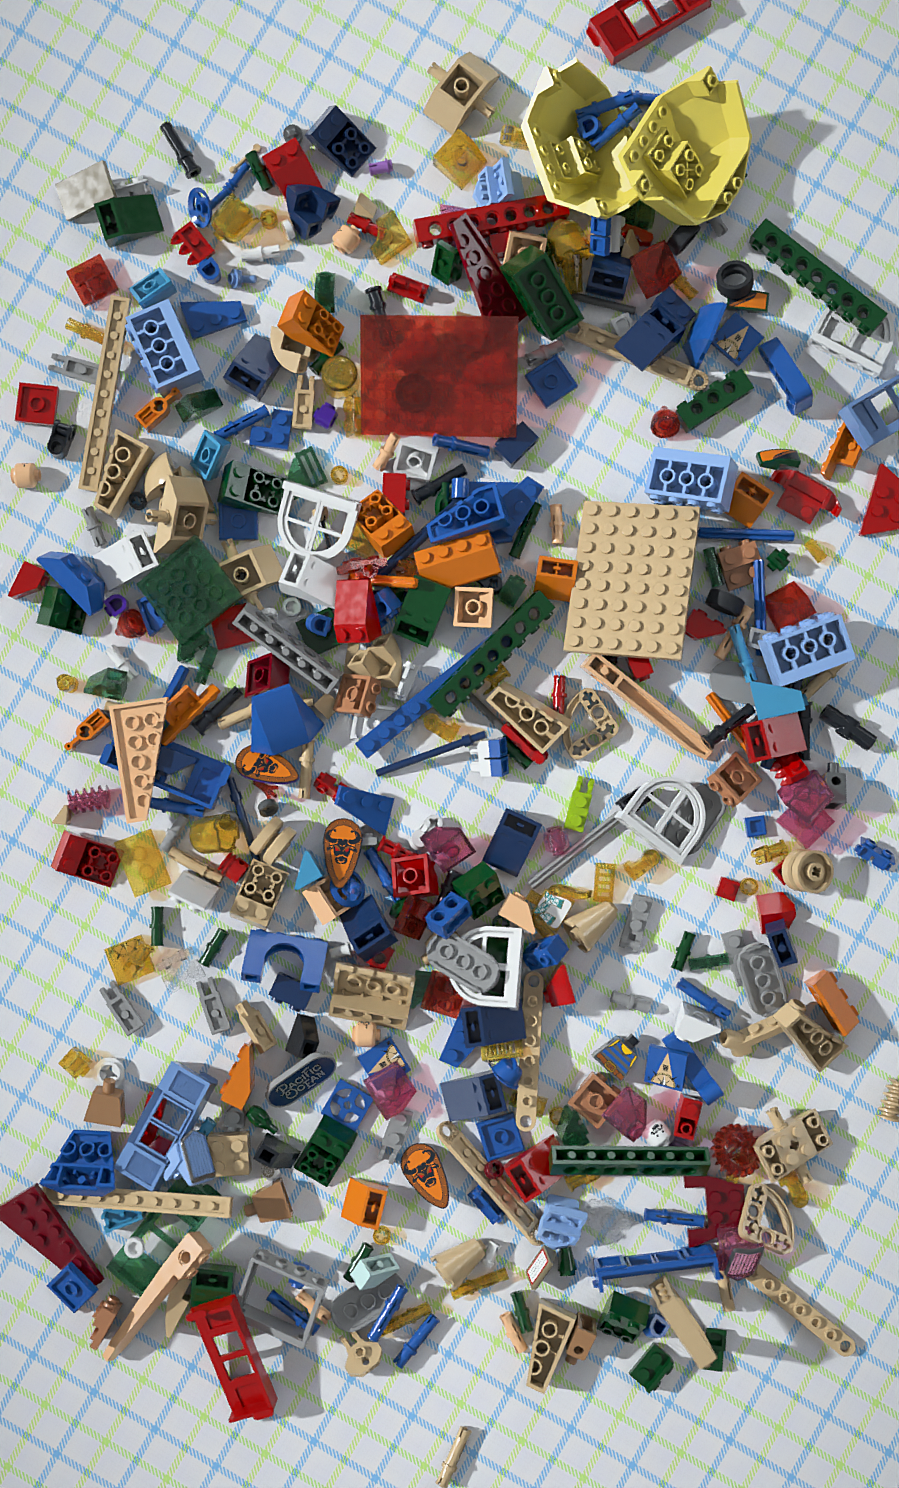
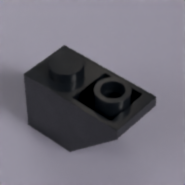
(303, 1037)
(275, 1153)

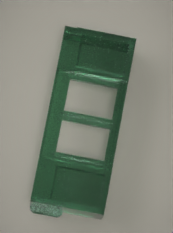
(140, 1271)

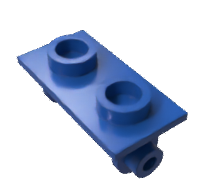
(869, 848)
(486, 1205)

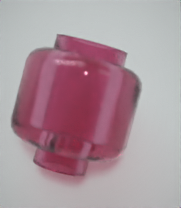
(556, 840)

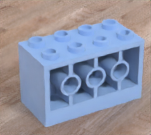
(163, 348)
(691, 479)
(815, 657)

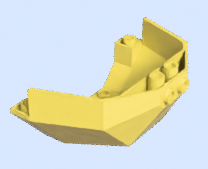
(690, 149)
(565, 163)

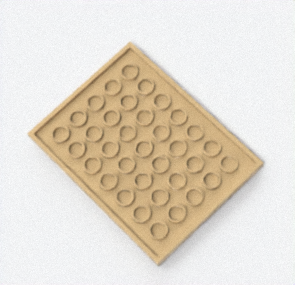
(632, 580)

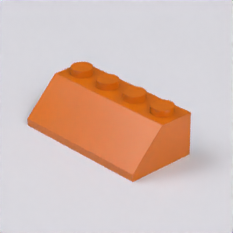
(459, 560)

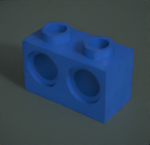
(387, 605)
(448, 915)
(545, 952)

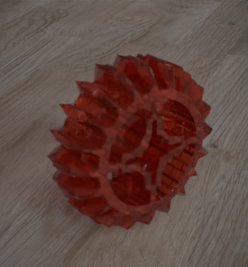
(728, 1137)

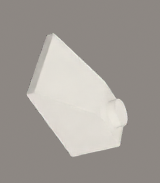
(416, 457)
(695, 1023)

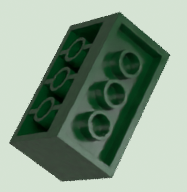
(541, 292)

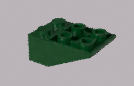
(128, 218)
(250, 488)
(422, 611)
(498, 950)
(325, 1150)
(212, 1283)

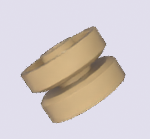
(271, 839)
(807, 871)

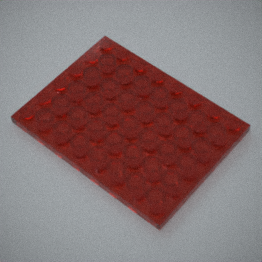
(439, 375)

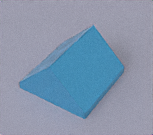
(153, 289)
(210, 455)
(309, 870)

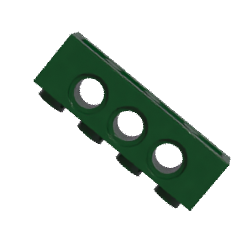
(740, 385)

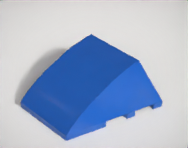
(702, 332)
(281, 721)
(83, 1165)

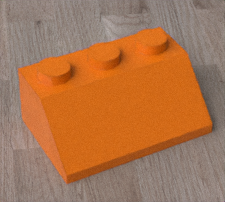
(833, 1002)

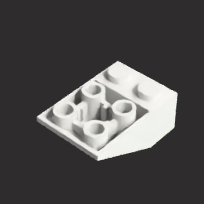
(126, 560)
(310, 579)
(194, 891)

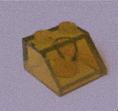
(459, 159)

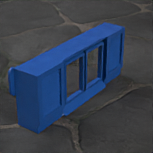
(204, 783)
(657, 1262)

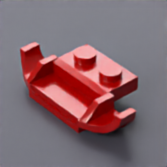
(804, 495)

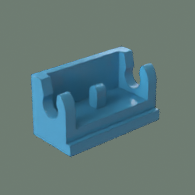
(117, 1219)

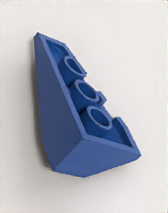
(476, 513)

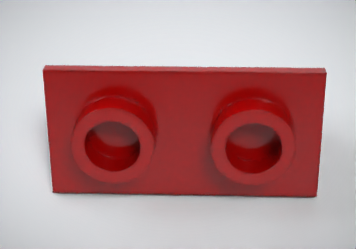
(407, 287)
(325, 785)

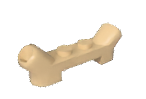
(741, 1041)

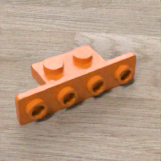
(843, 452)
(184, 708)

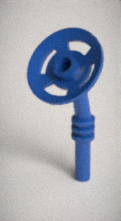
(204, 205)
(351, 890)

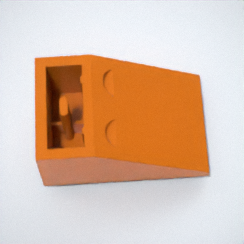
(310, 323)
(383, 524)
(242, 1080)

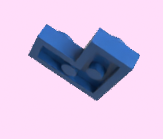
(275, 437)

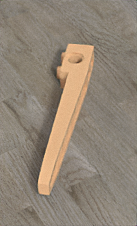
(645, 704)
(175, 1268)

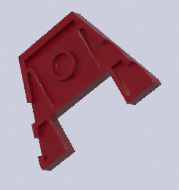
(723, 1206)

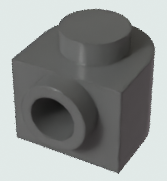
(235, 1119)

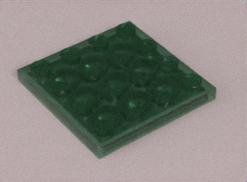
(189, 590)

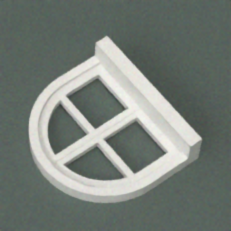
(845, 353)
(322, 499)
(652, 835)
(513, 967)

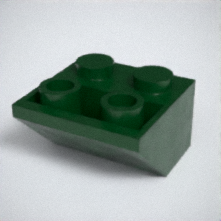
(61, 611)
(480, 888)
(623, 1317)

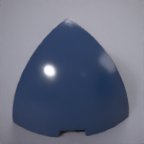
(310, 207)

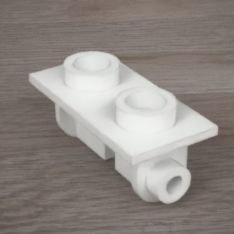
(137, 186)
(408, 676)

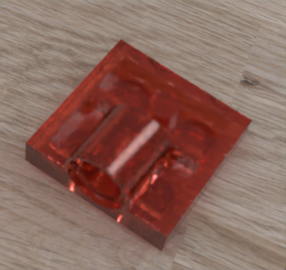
(92, 280)
(359, 566)
(412, 919)
(441, 996)

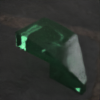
(296, 475)
(420, 985)

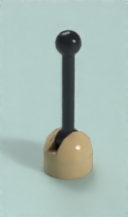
(323, 518)

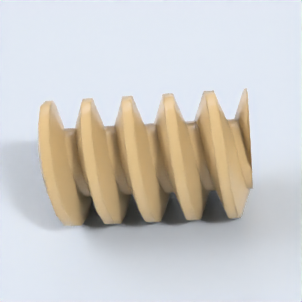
(891, 1104)

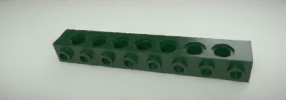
(814, 267)
(480, 656)
(629, 1160)

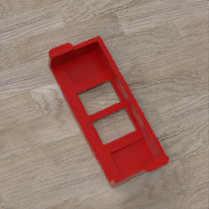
(619, 38)
(249, 1394)

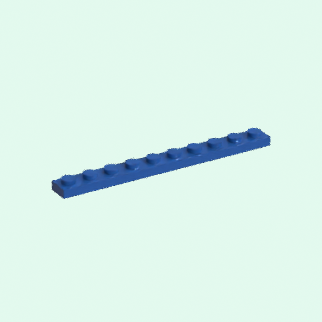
(413, 708)

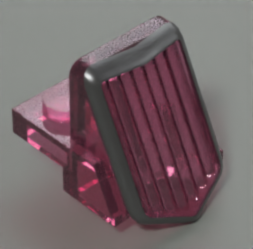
(737, 1256)

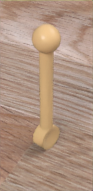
(233, 169)

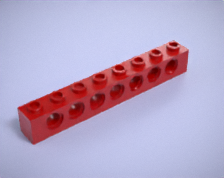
(497, 211)

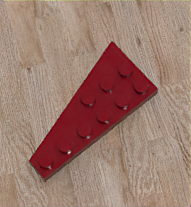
(482, 268)
(41, 1226)

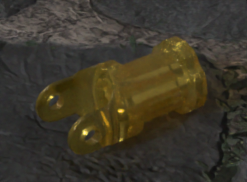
(497, 677)
(71, 687)
(768, 853)
(139, 958)
(575, 1181)

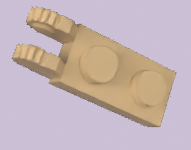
(303, 405)

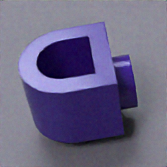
(325, 416)
(116, 605)

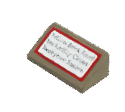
(540, 1266)

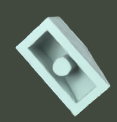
(374, 1270)

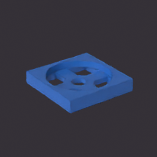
(342, 1084)

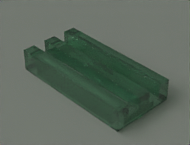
(304, 452)

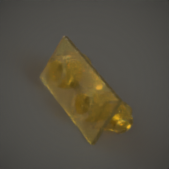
(352, 408)

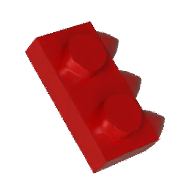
(193, 243)
(789, 768)

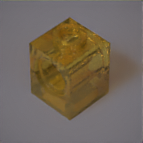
(76, 1063)

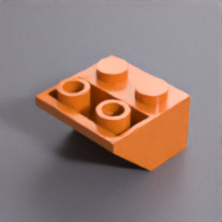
(748, 500)
(555, 577)
(364, 1203)

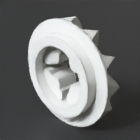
(105, 1064)

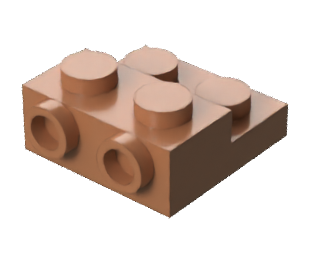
(738, 564)
(357, 695)
(734, 780)
(594, 1098)
(104, 1317)

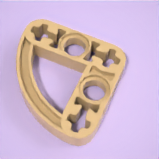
(599, 722)
(757, 1229)

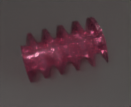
(90, 800)

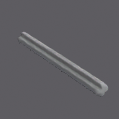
(573, 851)

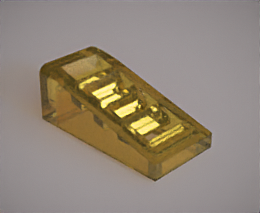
(598, 866)
(489, 1052)

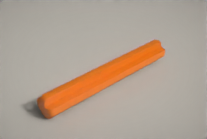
(391, 581)
(724, 714)

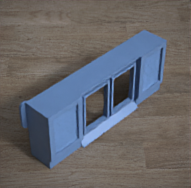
(865, 421)
(187, 1091)

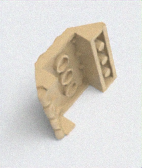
(371, 995)

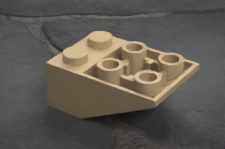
(254, 903)

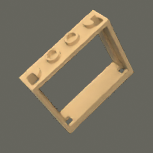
(682, 1322)

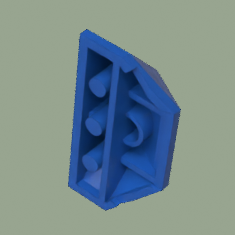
(76, 579)

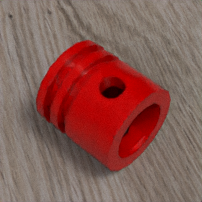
(233, 867)

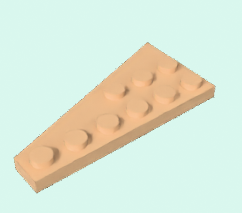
(137, 743)

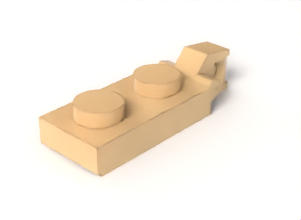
(256, 1027)

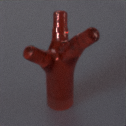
(267, 789)

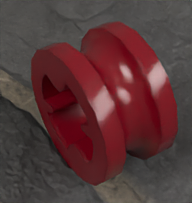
(499, 1169)

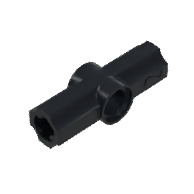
(847, 727)

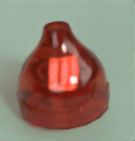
(665, 423)
(130, 624)

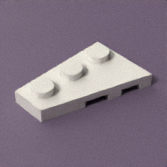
(362, 726)

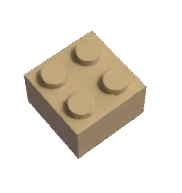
(231, 1153)

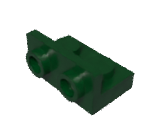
(446, 263)
(652, 1367)

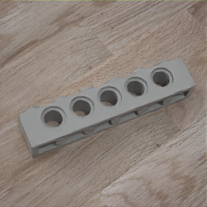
(287, 648)

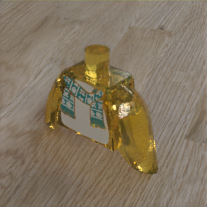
(553, 906)

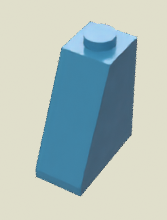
(776, 700)

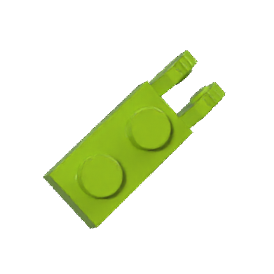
(579, 806)

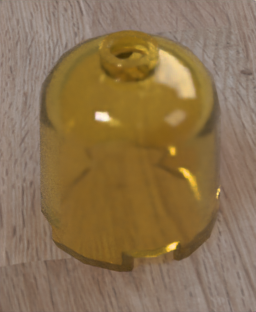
(232, 220)
(567, 237)
(341, 384)
(214, 834)

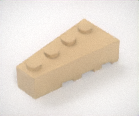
(122, 473)
(529, 716)
(809, 1037)
(549, 1340)

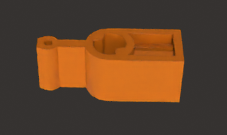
(149, 415)
(97, 722)

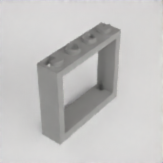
(269, 1323)

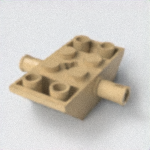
(452, 106)
(181, 513)
(260, 566)
(791, 1144)

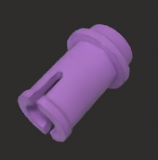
(381, 167)

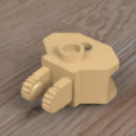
(359, 1354)

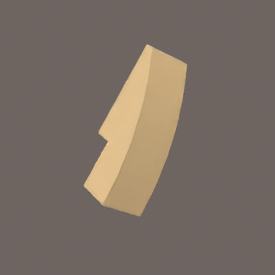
(176, 1305)

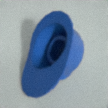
(507, 1072)

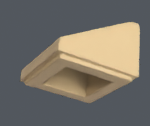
(365, 207)
(630, 245)
(325, 705)
(63, 816)

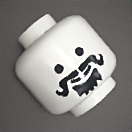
(657, 1133)

